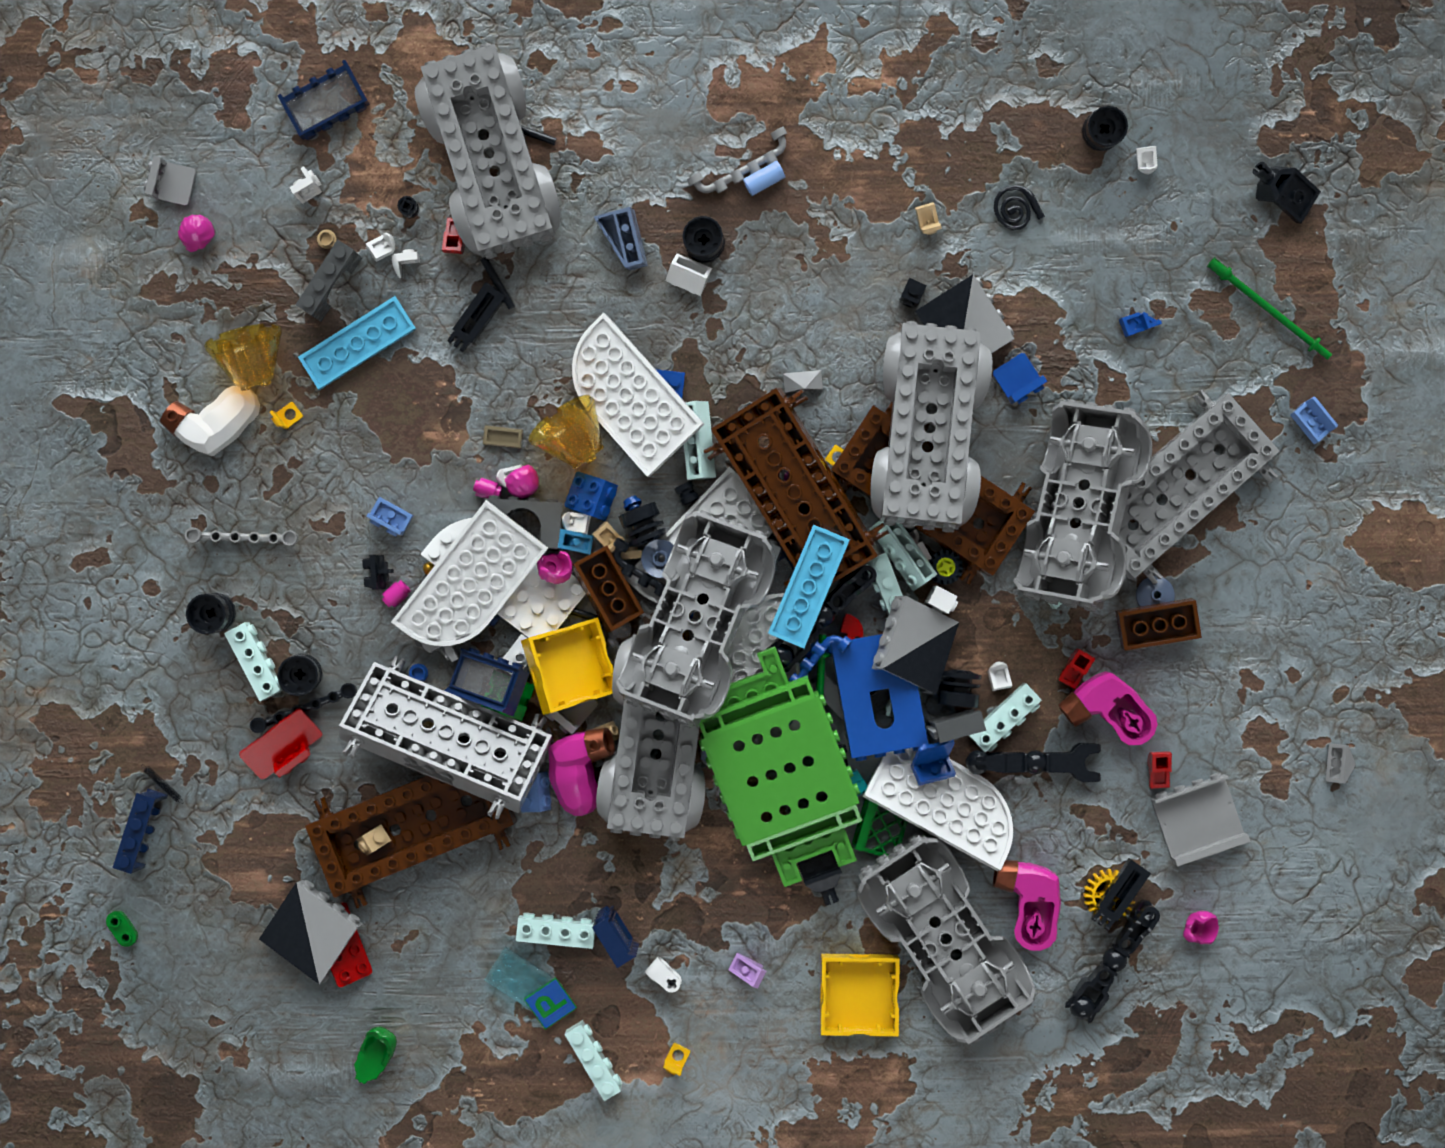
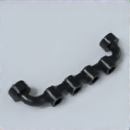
(644, 578)
(347, 691)

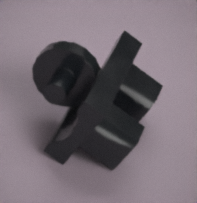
(378, 570)

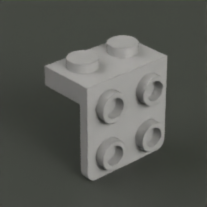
(169, 181)
(572, 717)

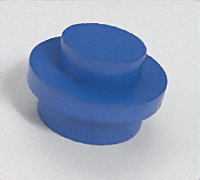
(632, 503)
(419, 672)

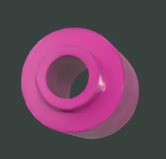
(486, 488)
(396, 594)

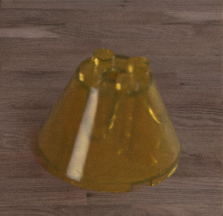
(247, 354)
(571, 433)

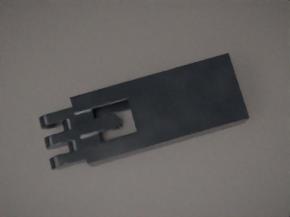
(480, 310)
(1125, 887)

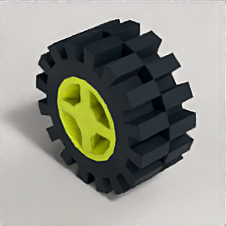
(951, 565)

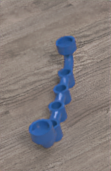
(819, 650)

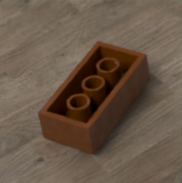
(607, 589)
(1158, 624)

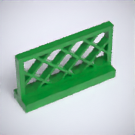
(863, 829)

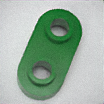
(123, 927)

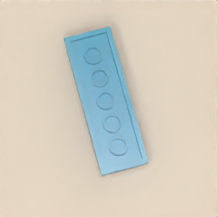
(357, 343)
(808, 586)

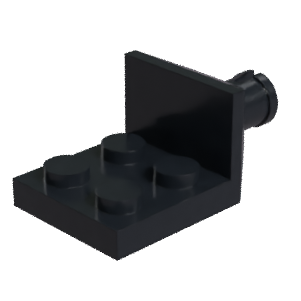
(1286, 189)
(822, 875)

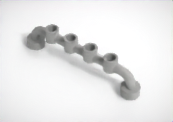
(737, 175)
(194, 535)

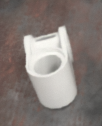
(661, 973)

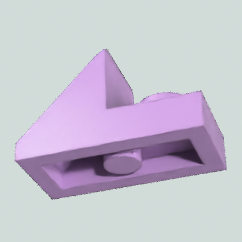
(747, 970)

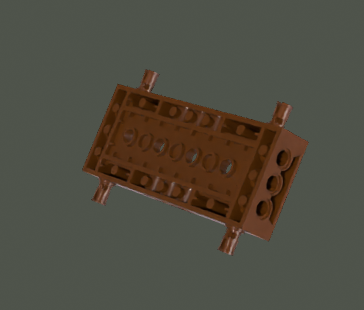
(809, 479)
(1001, 513)
(419, 840)

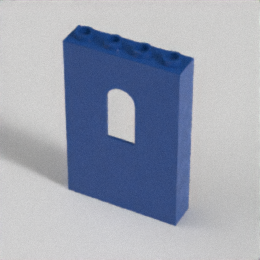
(855, 682)

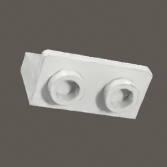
(306, 188)

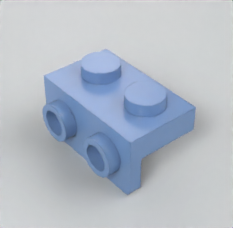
(1314, 420)
(390, 516)
(539, 795)

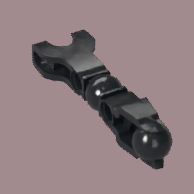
(846, 591)
(1037, 762)
(1114, 960)

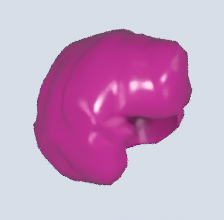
(195, 232)
(522, 482)
(555, 567)
(1201, 927)

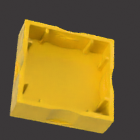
(569, 665)
(859, 994)

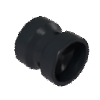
(411, 209)
(687, 493)

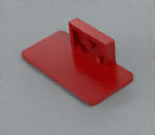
(282, 746)
(352, 962)

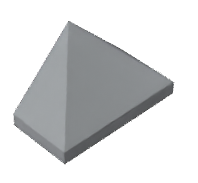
(802, 380)
(1339, 763)

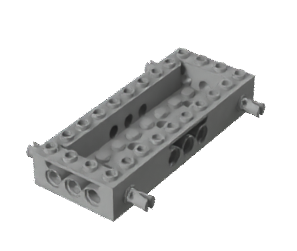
(1189, 501)
(437, 749)

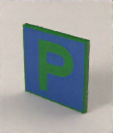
(550, 1003)

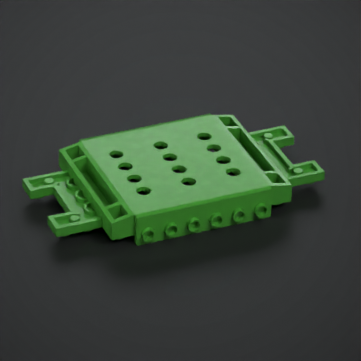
(754, 708)

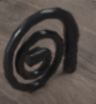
(1012, 209)

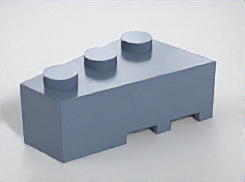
(624, 236)

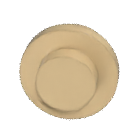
(326, 239)

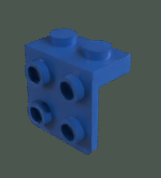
(1018, 378)
(591, 496)
(933, 762)

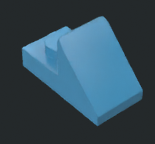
(575, 542)

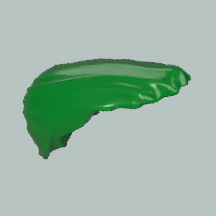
(374, 1054)

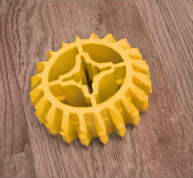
(1098, 894)

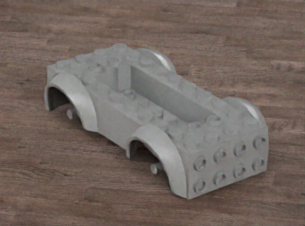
(455, 103)
(953, 373)
(1088, 561)
(695, 675)
(644, 792)
(961, 994)

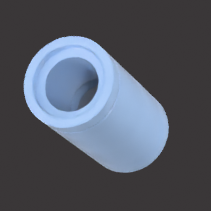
(764, 178)

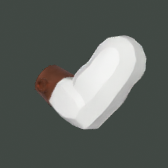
(216, 424)

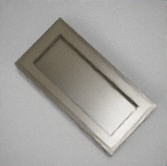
(503, 437)

